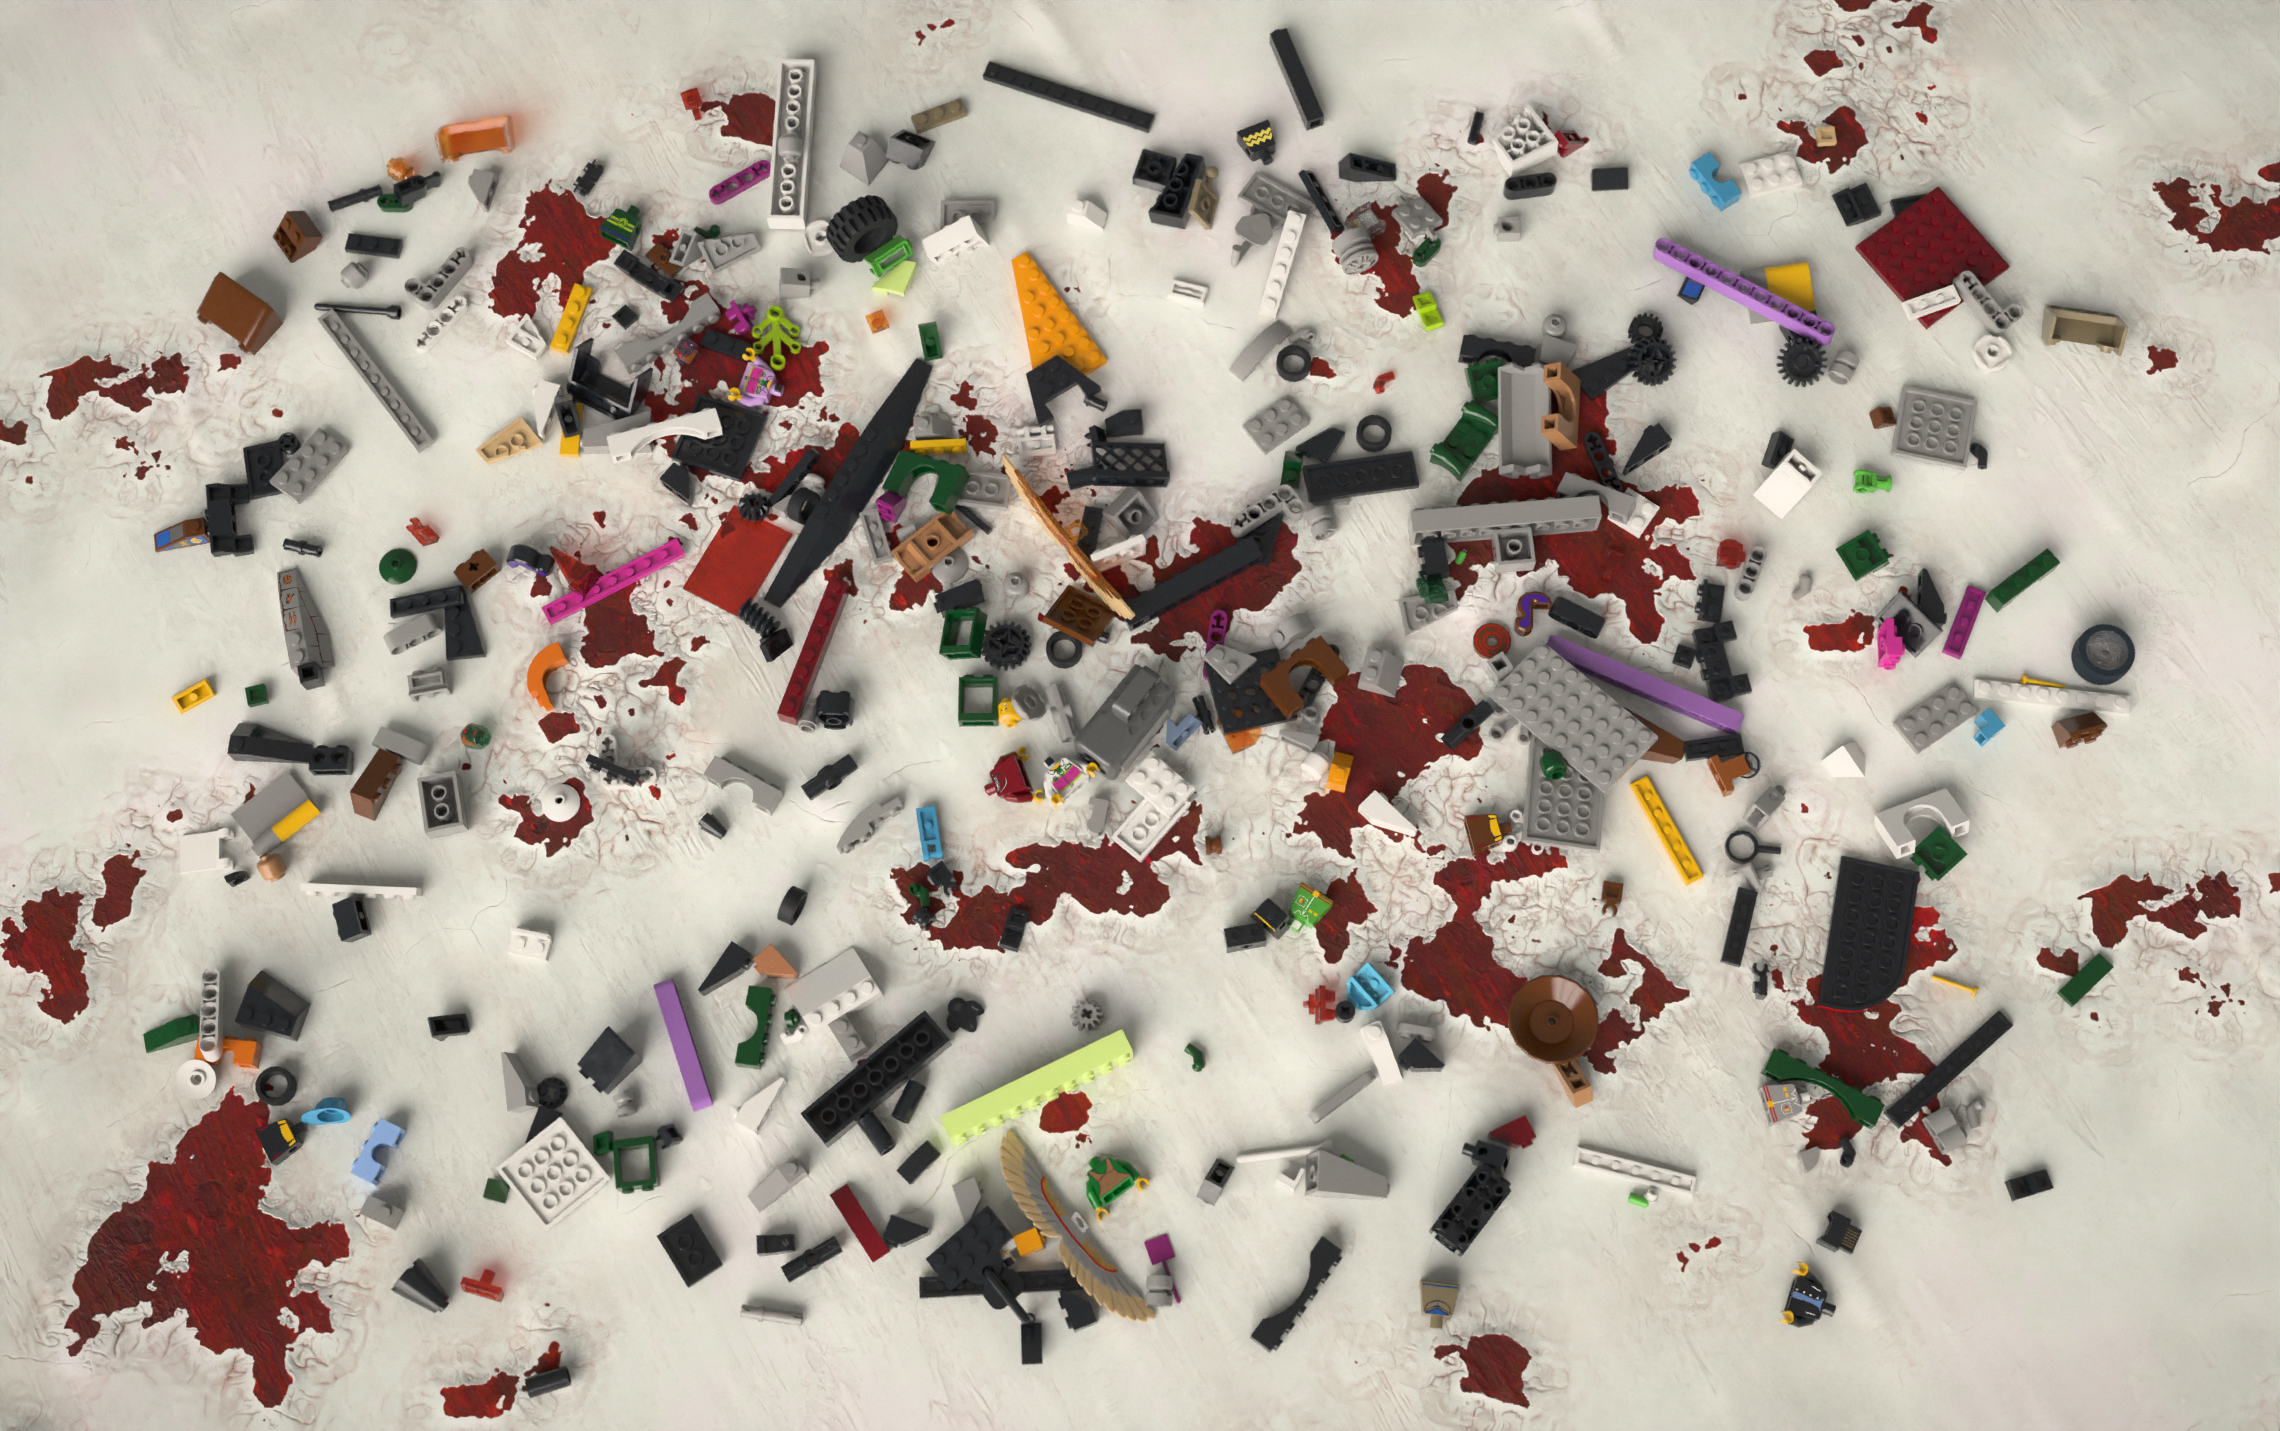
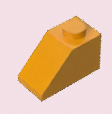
(1339, 772)

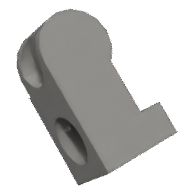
(1097, 822)

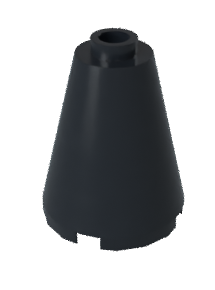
(421, 1287)

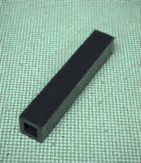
(1296, 79)

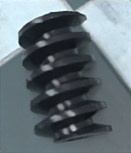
(756, 619)

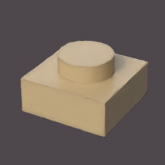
(1825, 136)

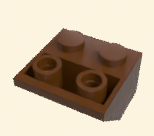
(297, 235)
(2078, 730)

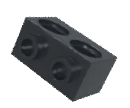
(330, 765)

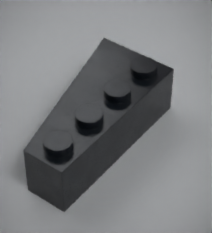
(1173, 203)

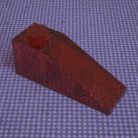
(578, 575)

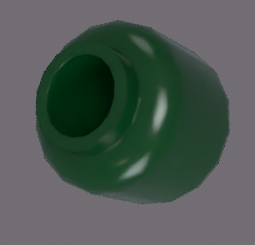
(1553, 765)

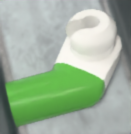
(1644, 1200)

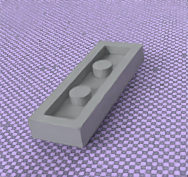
(876, 536)

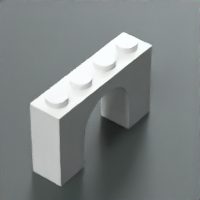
(1936, 806)

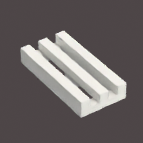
(1186, 295)

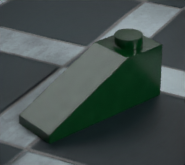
(173, 1033)

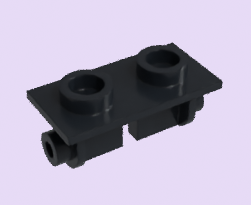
(583, 183)

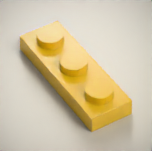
(939, 447)

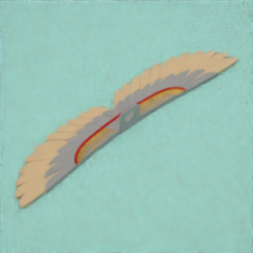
(1075, 1247)

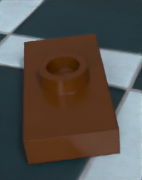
(660, 257)

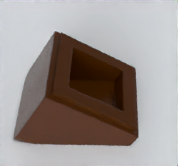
(1882, 417)

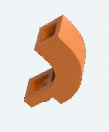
(541, 667)

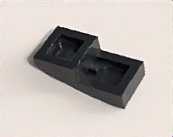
(1014, 929)
(919, 1162)
(2029, 1185)
(1031, 1344)

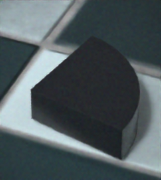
(236, 878)

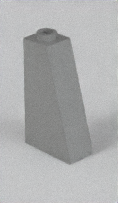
(595, 440)

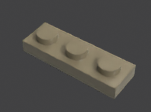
(939, 116)

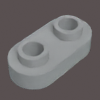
(1409, 1030)

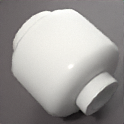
(1315, 765)

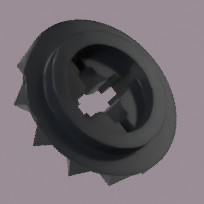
(560, 1094)

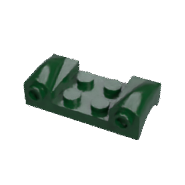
(1466, 440)

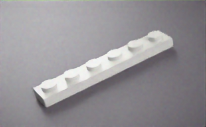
(1282, 264)
(368, 891)

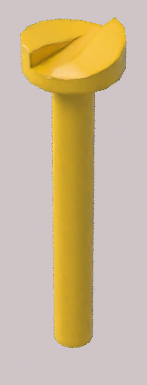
(2024, 679)
(1956, 985)

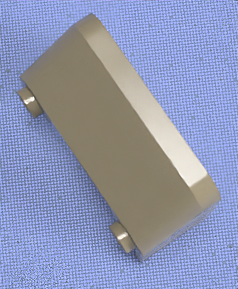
(2085, 327)

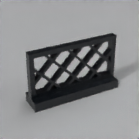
(1130, 476)

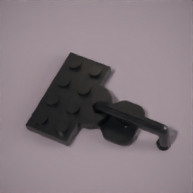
(970, 1253)

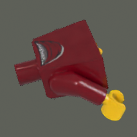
(1011, 779)

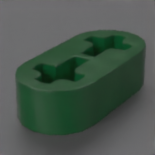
(393, 205)
(1429, 254)

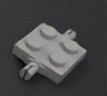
(1417, 217)

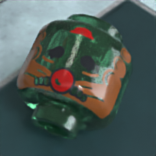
(475, 736)

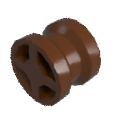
(1213, 845)

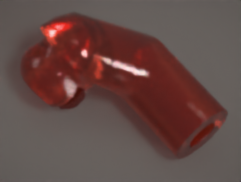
(1381, 380)

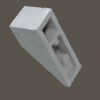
(519, 1086)
(777, 1183)

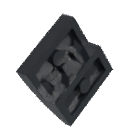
(1856, 205)

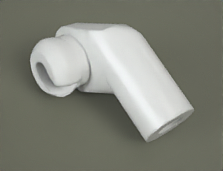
(816, 479)
(795, 1037)

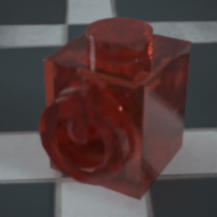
(1730, 554)

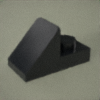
(775, 644)
(448, 1025)

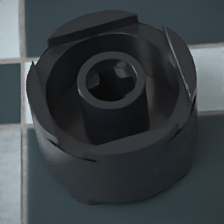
(834, 709)

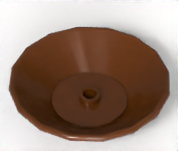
(1559, 1000)

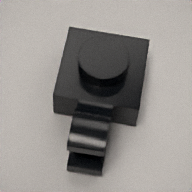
(1760, 985)

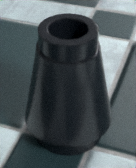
(711, 825)

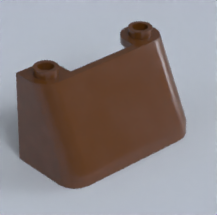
(238, 313)

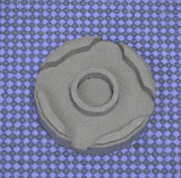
(1028, 703)

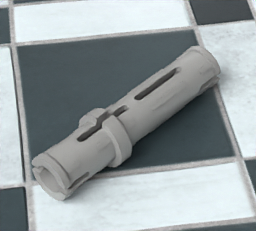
(774, 1315)

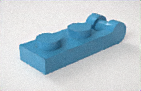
(929, 832)

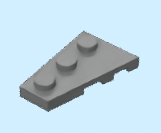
(980, 210)
(1418, 614)

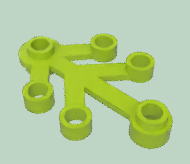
(775, 335)

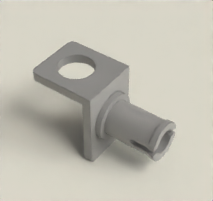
(1752, 876)

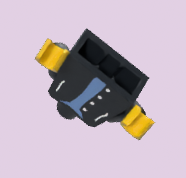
(1806, 1299)

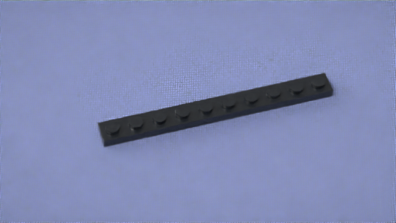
(1068, 97)

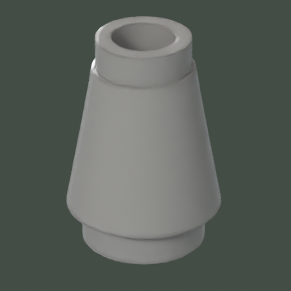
(807, 720)

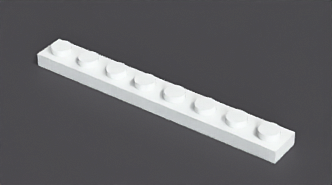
(2051, 697)

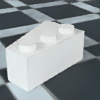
(954, 239)

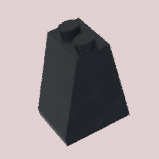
(608, 1061)

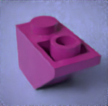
(890, 506)

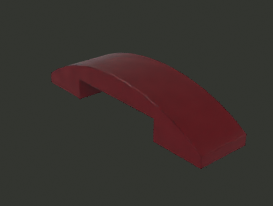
(859, 1223)

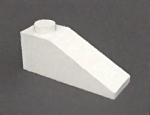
(544, 405)
(1381, 1053)
(757, 1109)

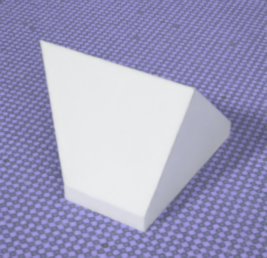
(1846, 762)

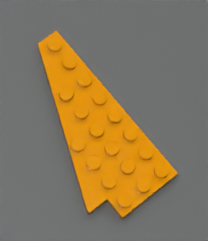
(1050, 323)

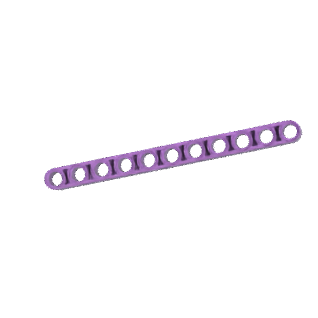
(1668, 254)
(1648, 686)

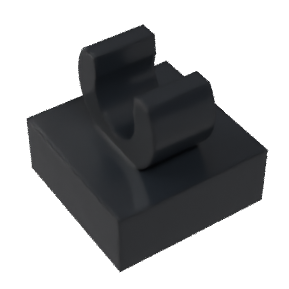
(1096, 435)
(1684, 656)
(669, 1135)

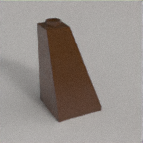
(1667, 747)

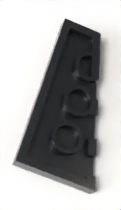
(1604, 373)

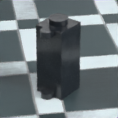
(962, 597)

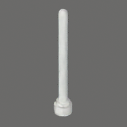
(1326, 1145)

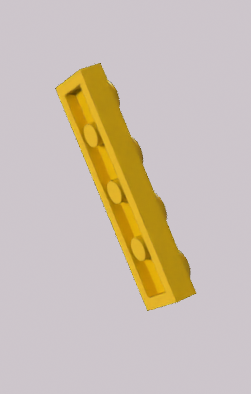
(571, 318)

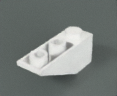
(1383, 814)

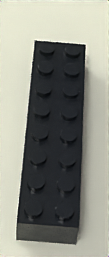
(876, 1078)

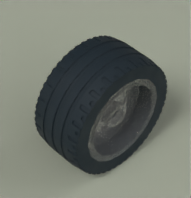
(2103, 654)

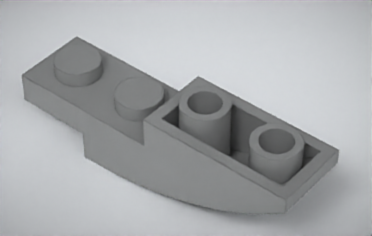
(861, 827)

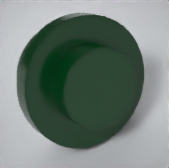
(792, 1018)

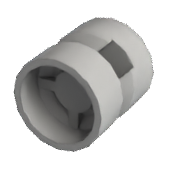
(1843, 367)
(1320, 523)
(1159, 1291)

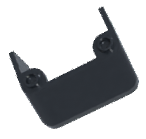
(600, 391)

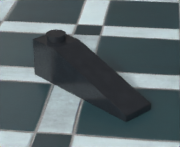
(263, 744)

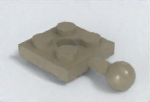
(1203, 199)

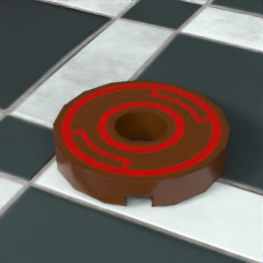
(1488, 631)

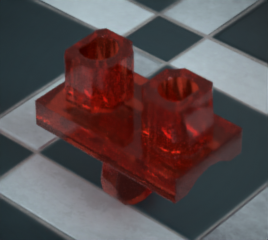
(1317, 1005)

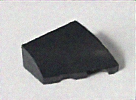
(1322, 445)

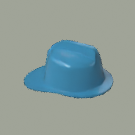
(326, 1112)

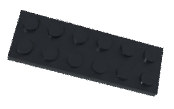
(1360, 476)

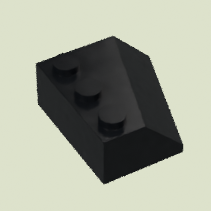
(272, 1008)

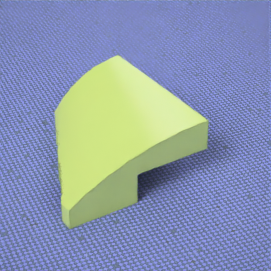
(897, 279)

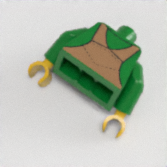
(1109, 1180)

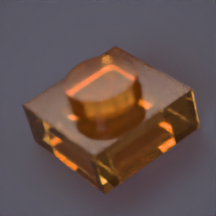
(877, 321)

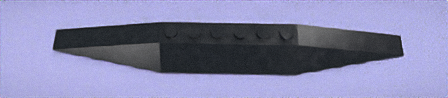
(852, 485)

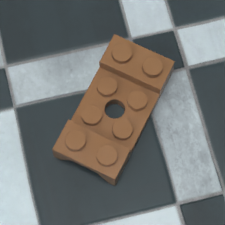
(918, 557)

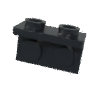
(1710, 602)

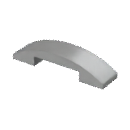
(1258, 349)

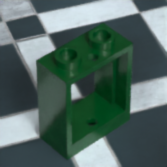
(950, 633)
(977, 719)
(633, 1144)

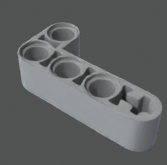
(459, 261)
(1984, 300)
(1265, 513)

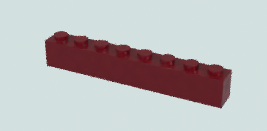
(813, 651)

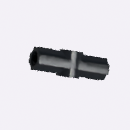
(1459, 732)
(829, 777)
(799, 1265)

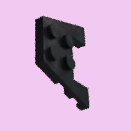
(1052, 380)

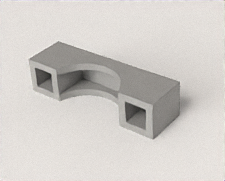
(1619, 504)
(723, 773)

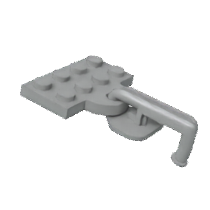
(1268, 213)

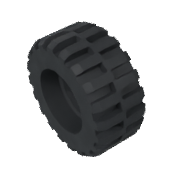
(861, 228)

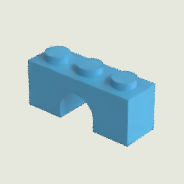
(1721, 194)

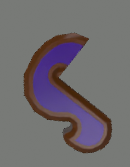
(1524, 611)

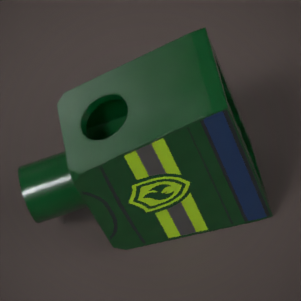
(622, 227)

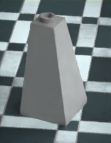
(1338, 1178)

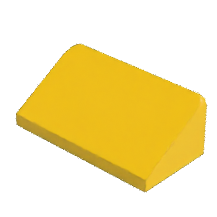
(193, 695)

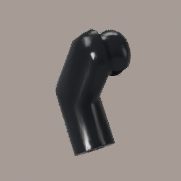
(1980, 453)

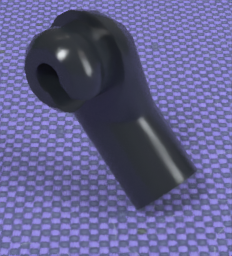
(1849, 1153)

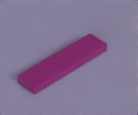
(1963, 622)

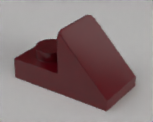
(1568, 142)

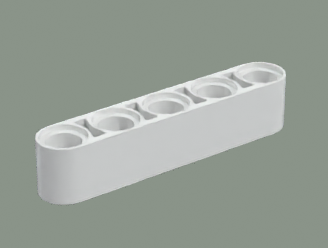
(213, 1022)

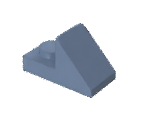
(1178, 734)

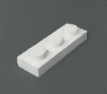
(1931, 302)

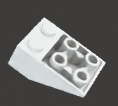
(1787, 483)

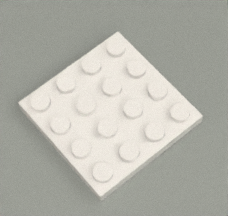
(553, 1174)

